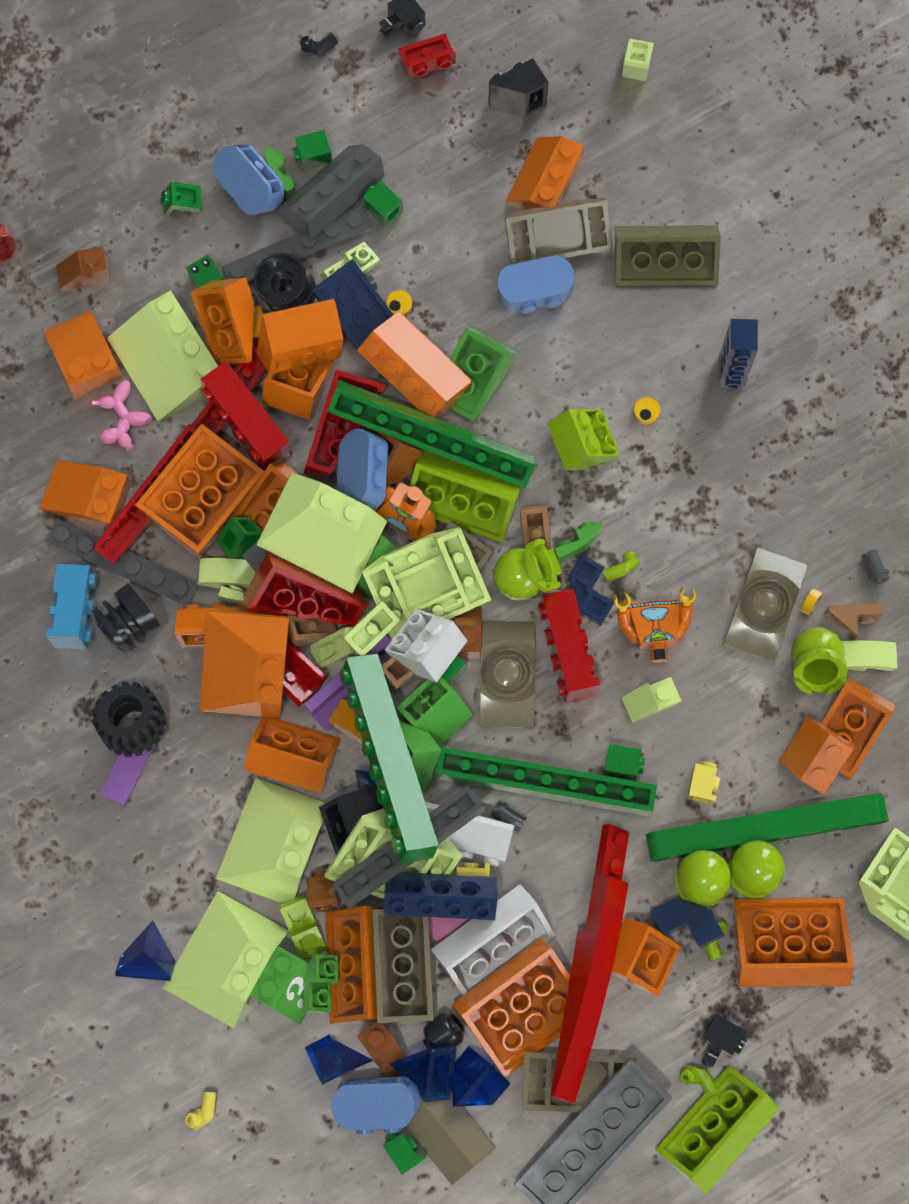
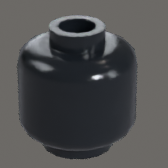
(443, 1031)

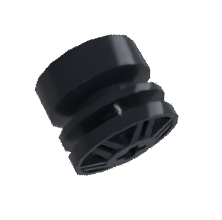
(277, 274)
(126, 619)

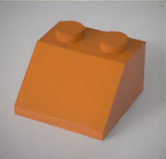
(816, 754)
(644, 956)

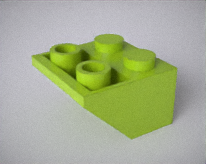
(583, 438)

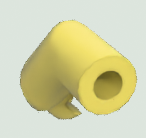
(204, 1114)

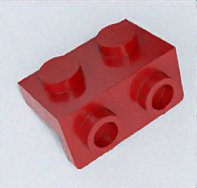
(427, 56)
(301, 676)

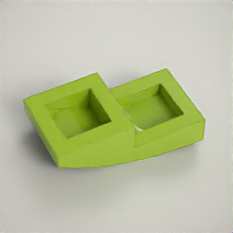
(302, 927)

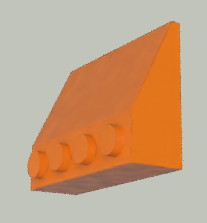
(200, 491)
(792, 942)
(518, 1006)

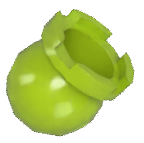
(526, 571)
(819, 661)
(756, 869)
(702, 878)

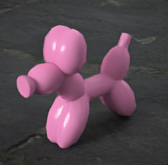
(127, 419)

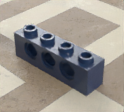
(738, 352)
(441, 896)

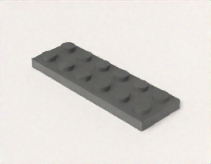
(594, 1137)

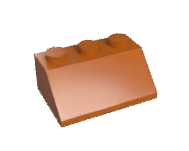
(546, 173)
(300, 336)
(291, 754)

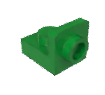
(181, 197)

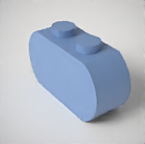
(248, 179)
(535, 284)
(363, 467)
(376, 1104)

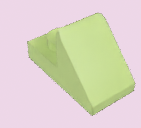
(637, 60)
(371, 629)
(332, 650)
(651, 699)

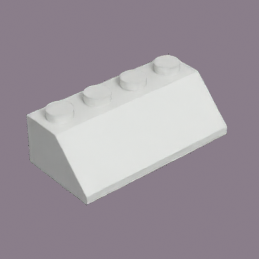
(482, 839)
(487, 945)

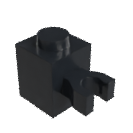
(405, 16)
(723, 1038)

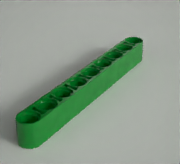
(767, 827)

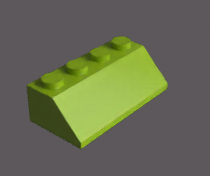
(466, 495)
(717, 1129)

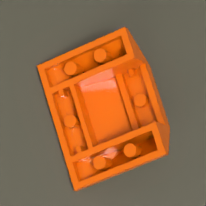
(243, 663)

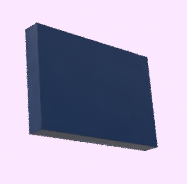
(356, 301)

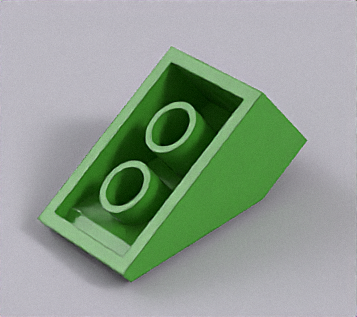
(486, 364)

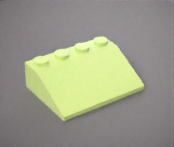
(163, 356)

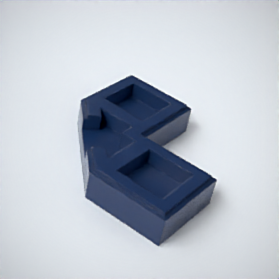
(582, 580)
(678, 914)

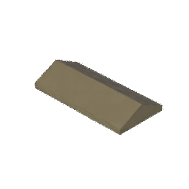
(449, 1138)

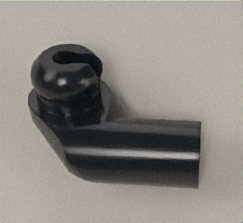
(317, 48)

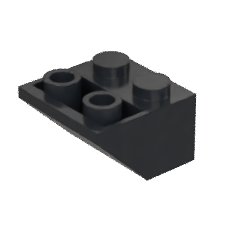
(519, 89)
(345, 811)

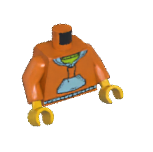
(407, 511)
(655, 623)

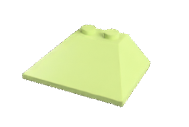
(322, 531)
(428, 575)
(372, 835)
(272, 842)
(887, 883)
(225, 959)

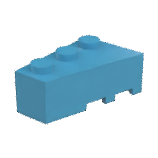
(72, 606)

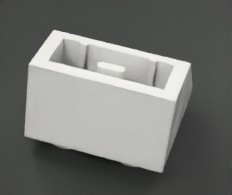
(426, 644)

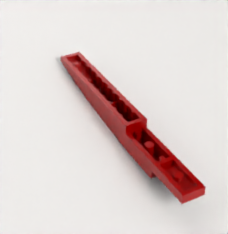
(132, 521)
(592, 964)

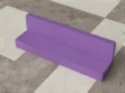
(326, 700)

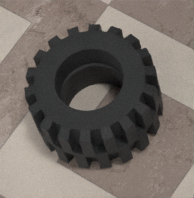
(118, 704)

